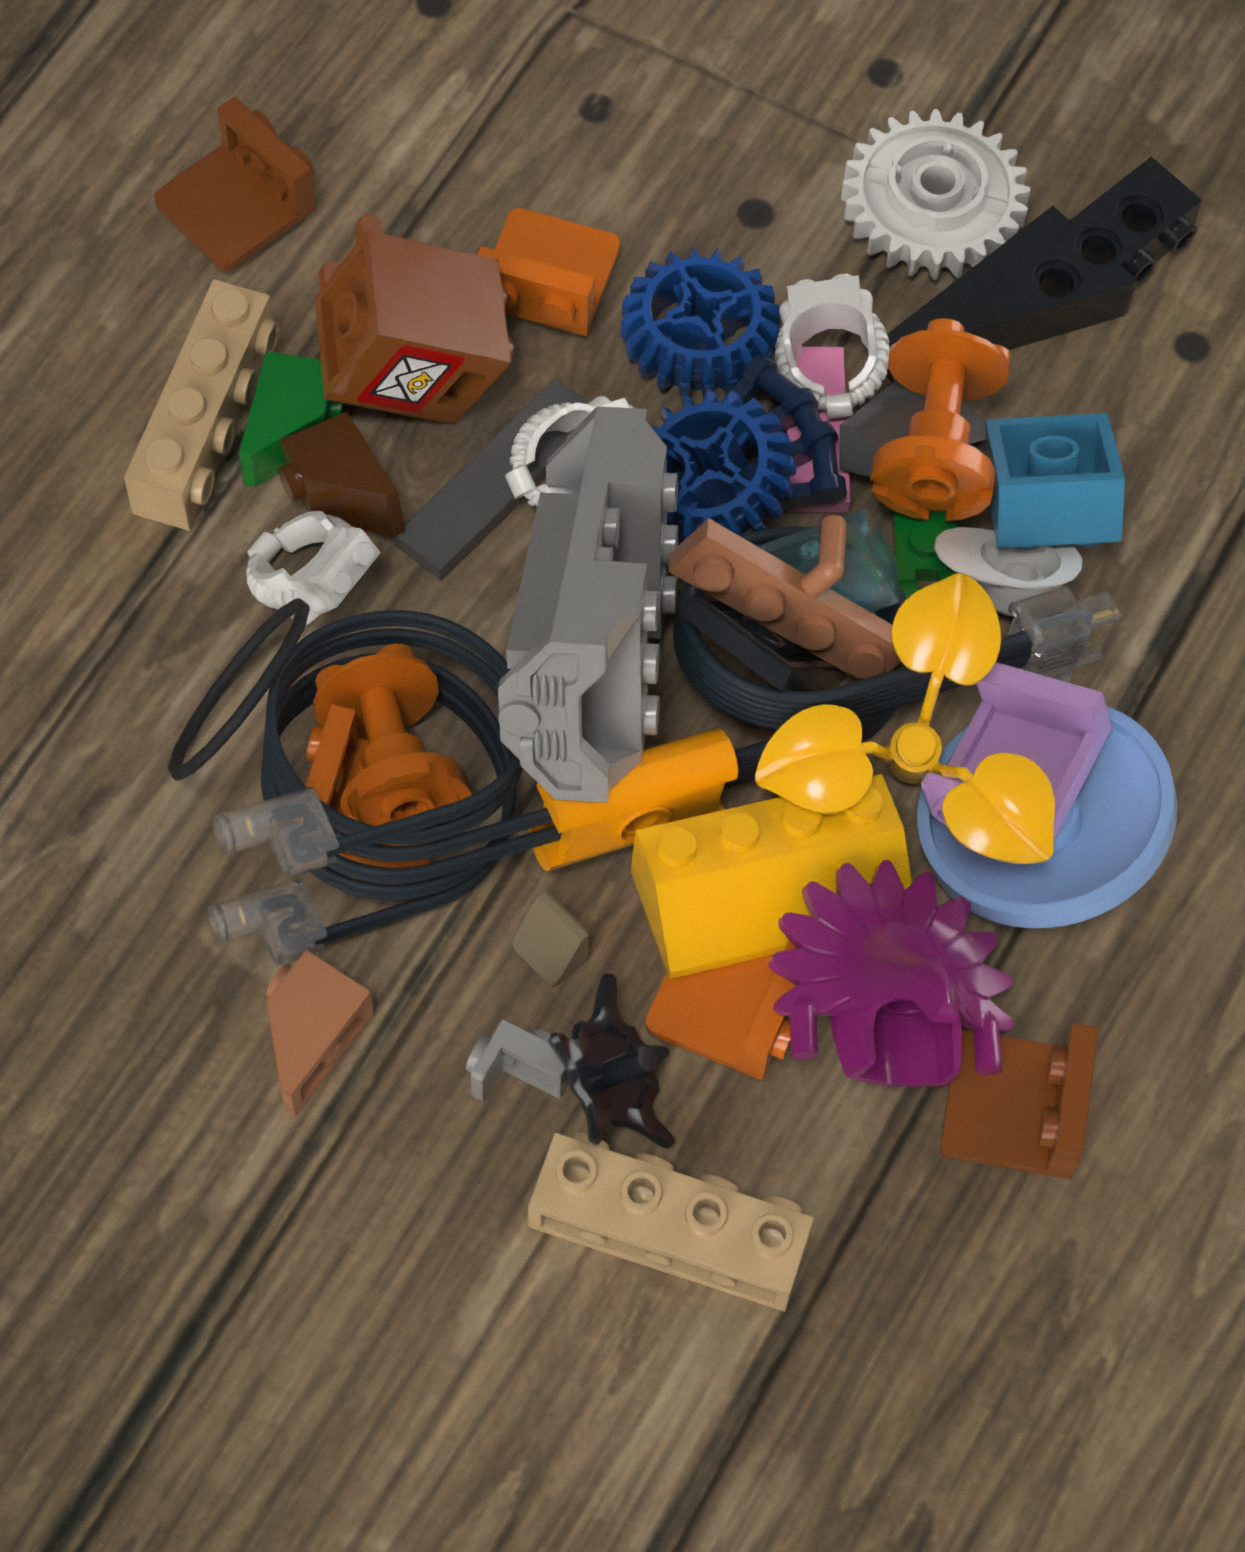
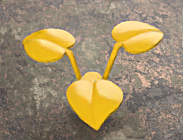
(824, 767)

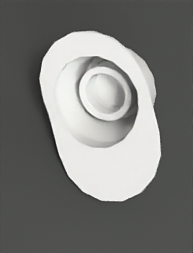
(1007, 572)

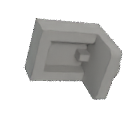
(518, 1054)

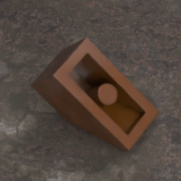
(339, 474)

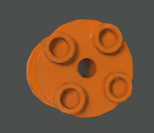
(934, 462)
(397, 774)

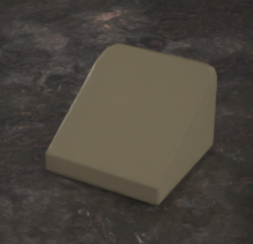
(551, 940)

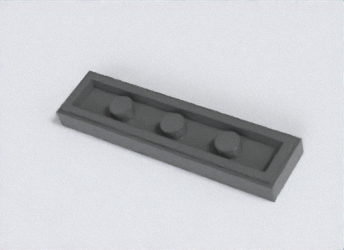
(479, 493)

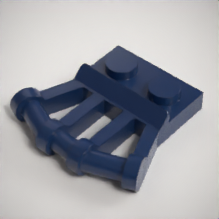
(815, 443)

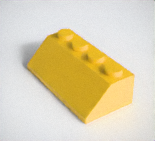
(731, 874)

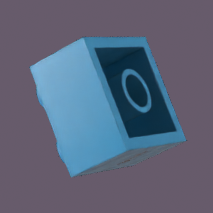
(1055, 481)

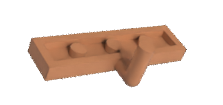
(786, 599)

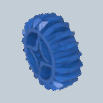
(712, 304)
(729, 433)

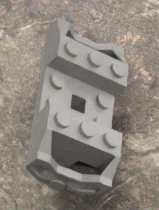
(587, 606)

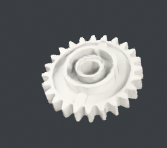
(893, 203)

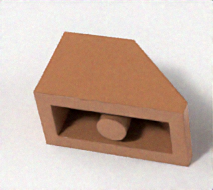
(312, 1023)

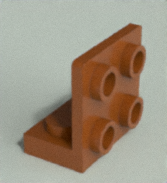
(1027, 1114)

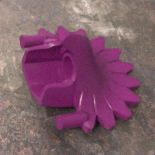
(891, 979)

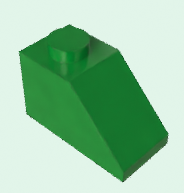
(284, 403)

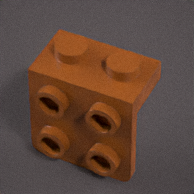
(241, 190)

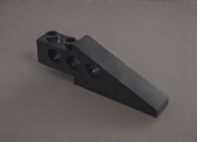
(1121, 231)

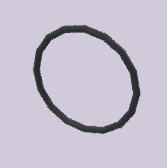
(175, 767)

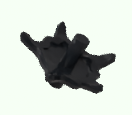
(612, 1070)

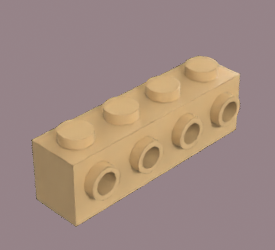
(201, 405)
(670, 1220)

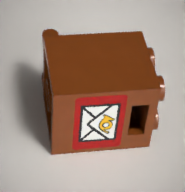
(410, 326)

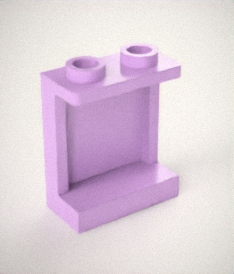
(1032, 717)

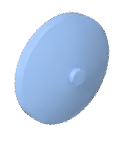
(1100, 855)

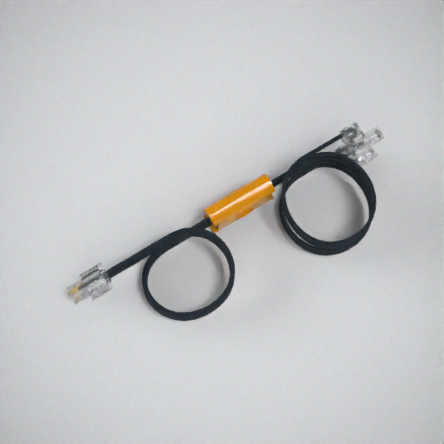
(670, 784)

